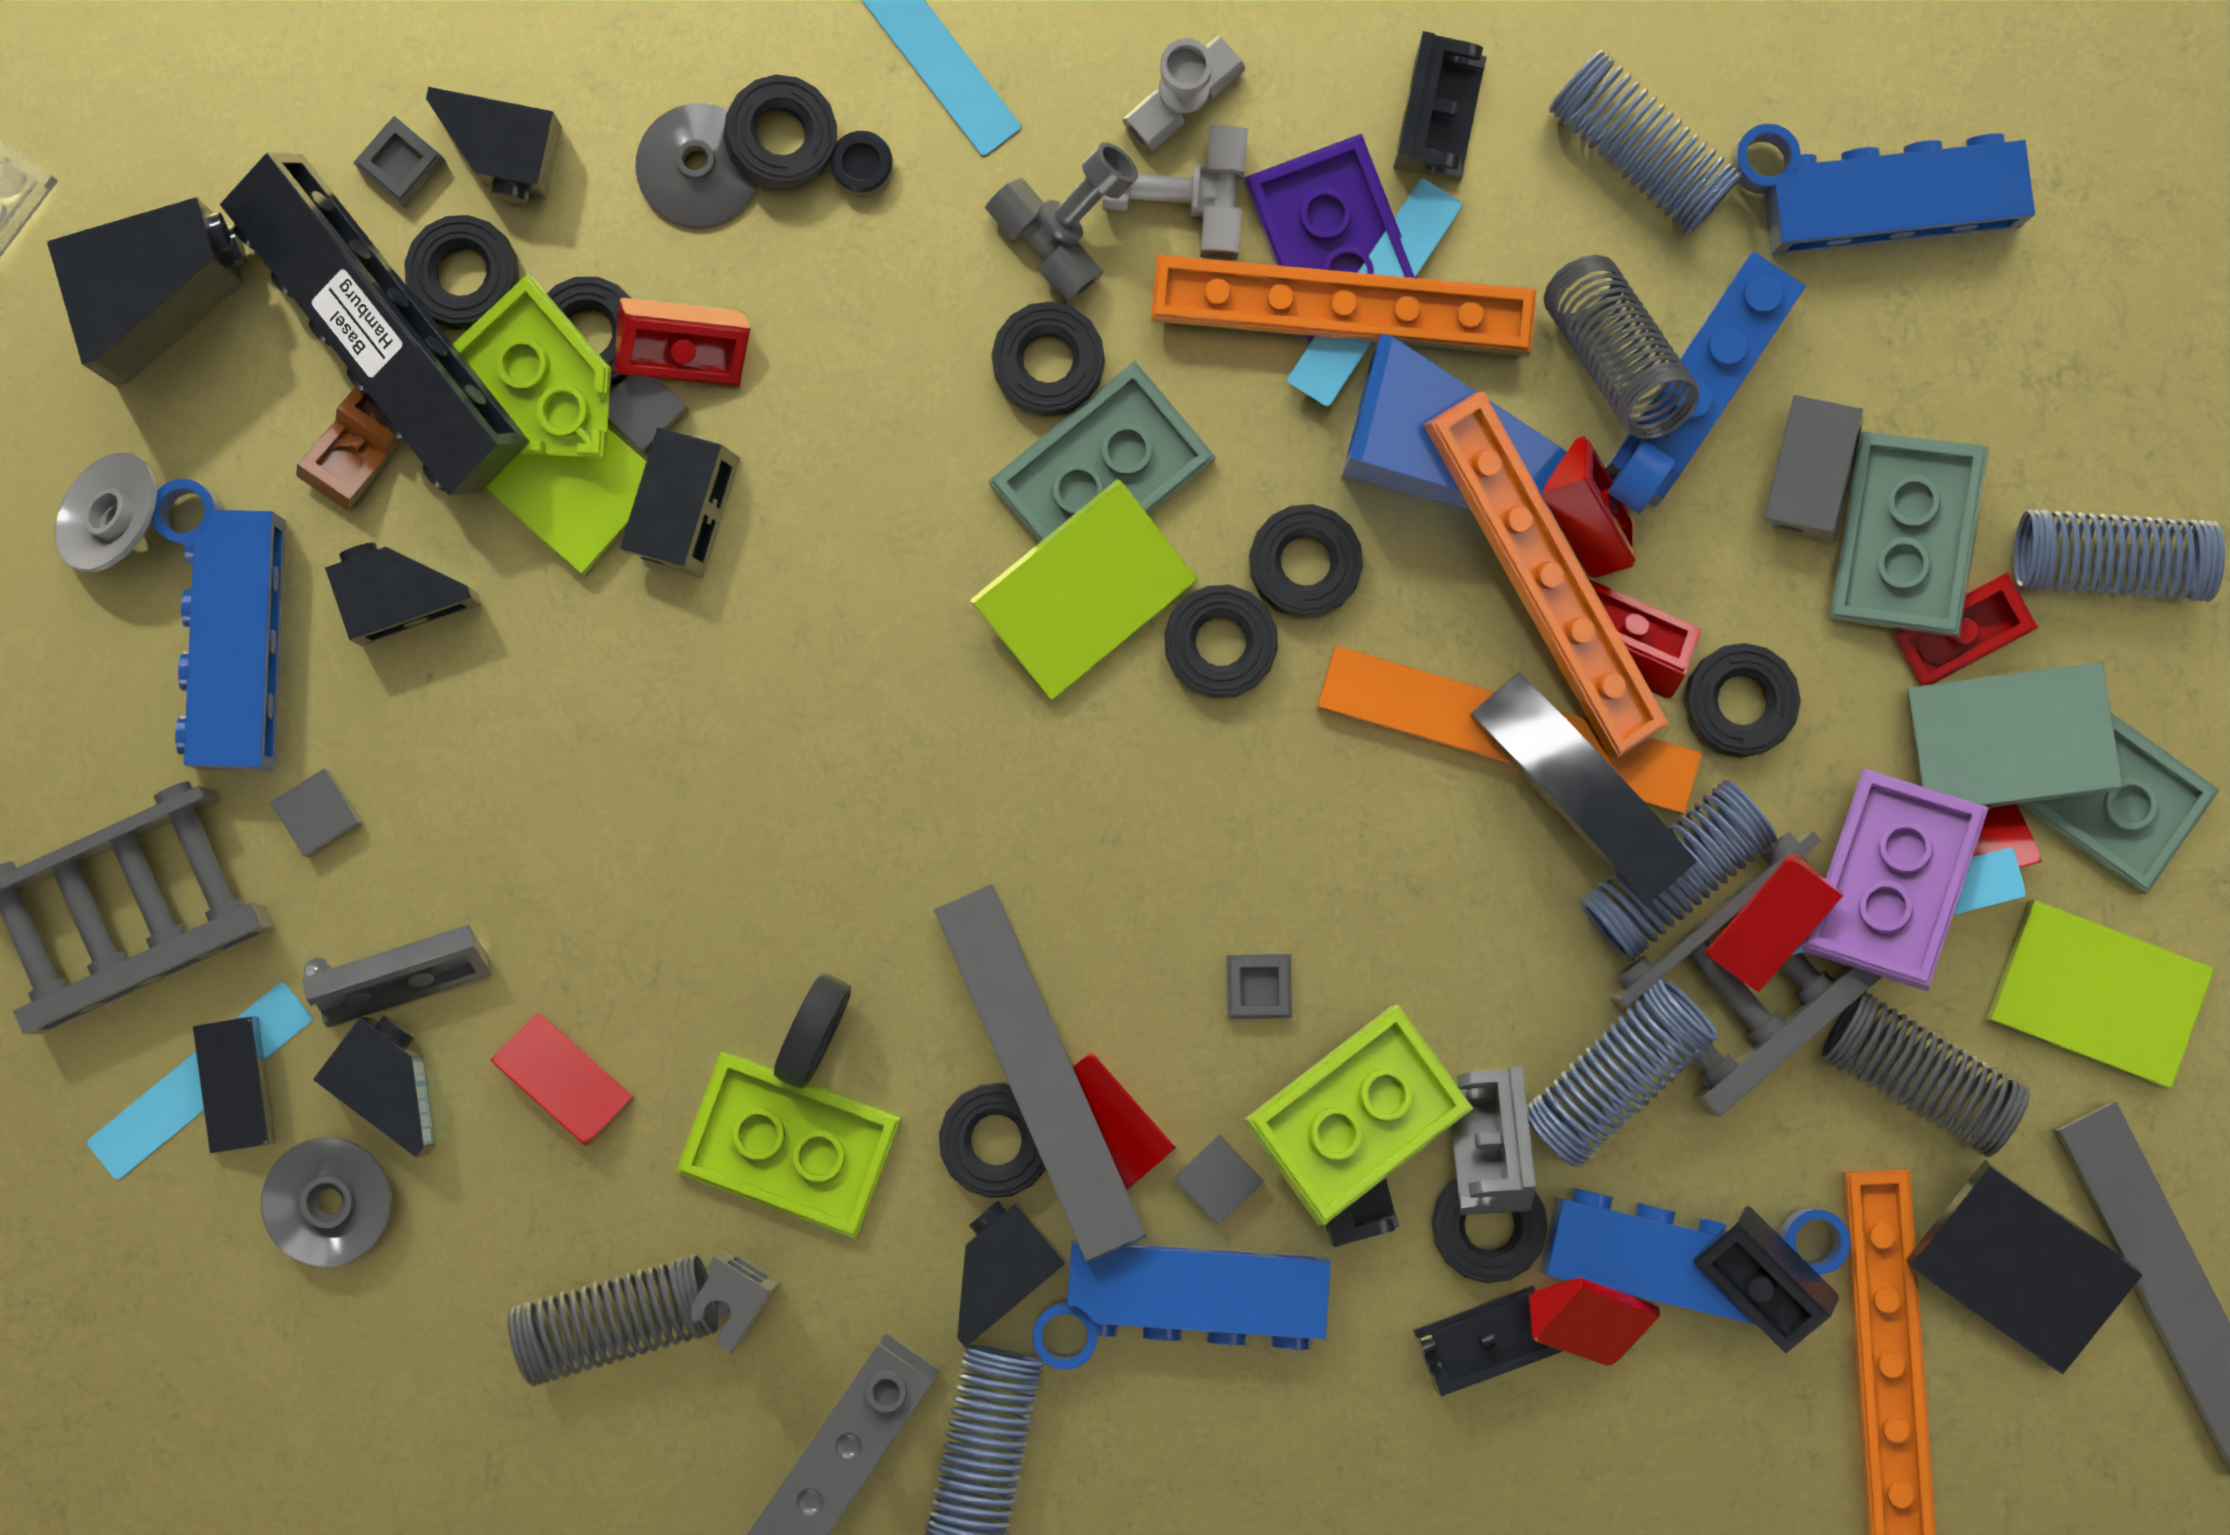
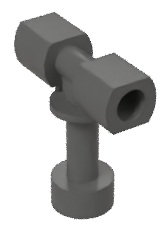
(1056, 226)

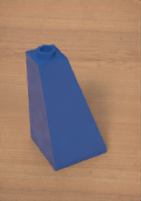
(1389, 436)

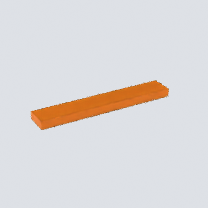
(1343, 304)
(1546, 574)
(1441, 710)
(1888, 1353)

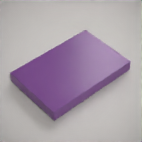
(1899, 877)

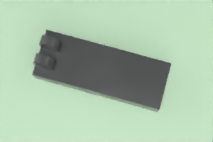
(394, 975)

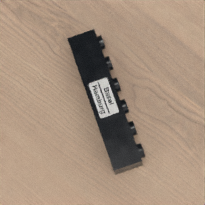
(373, 324)

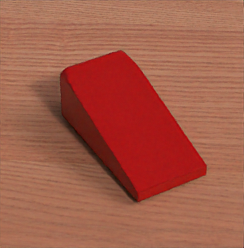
(1991, 619)

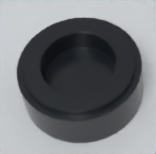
(862, 164)

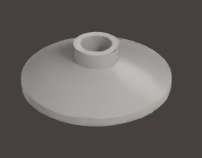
(105, 512)

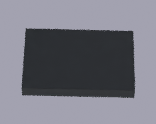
(2023, 1267)

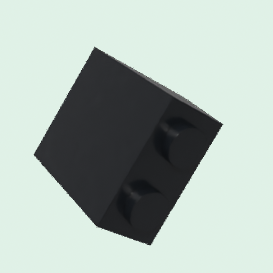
(144, 283)

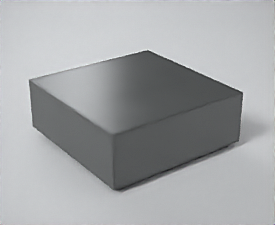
(399, 161)
(641, 406)
(316, 812)
(1259, 986)
(1218, 1179)

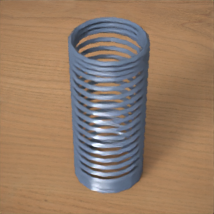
(1688, 214)
(2037, 554)
(1744, 823)
(1680, 1020)
(995, 1363)

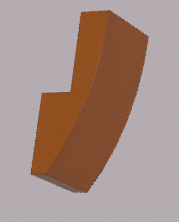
(349, 451)

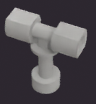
(1187, 79)
(1209, 191)

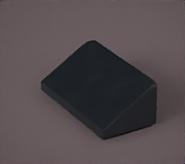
(234, 1084)
(1767, 1279)

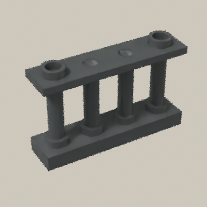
(170, 946)
(1772, 1036)
(849, 1442)

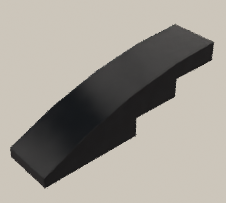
(1583, 788)

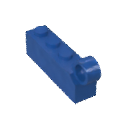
(1888, 196)
(1718, 362)
(232, 632)
(1652, 1255)
(1195, 1291)

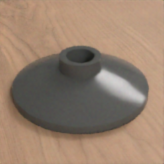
(685, 195)
(294, 1207)

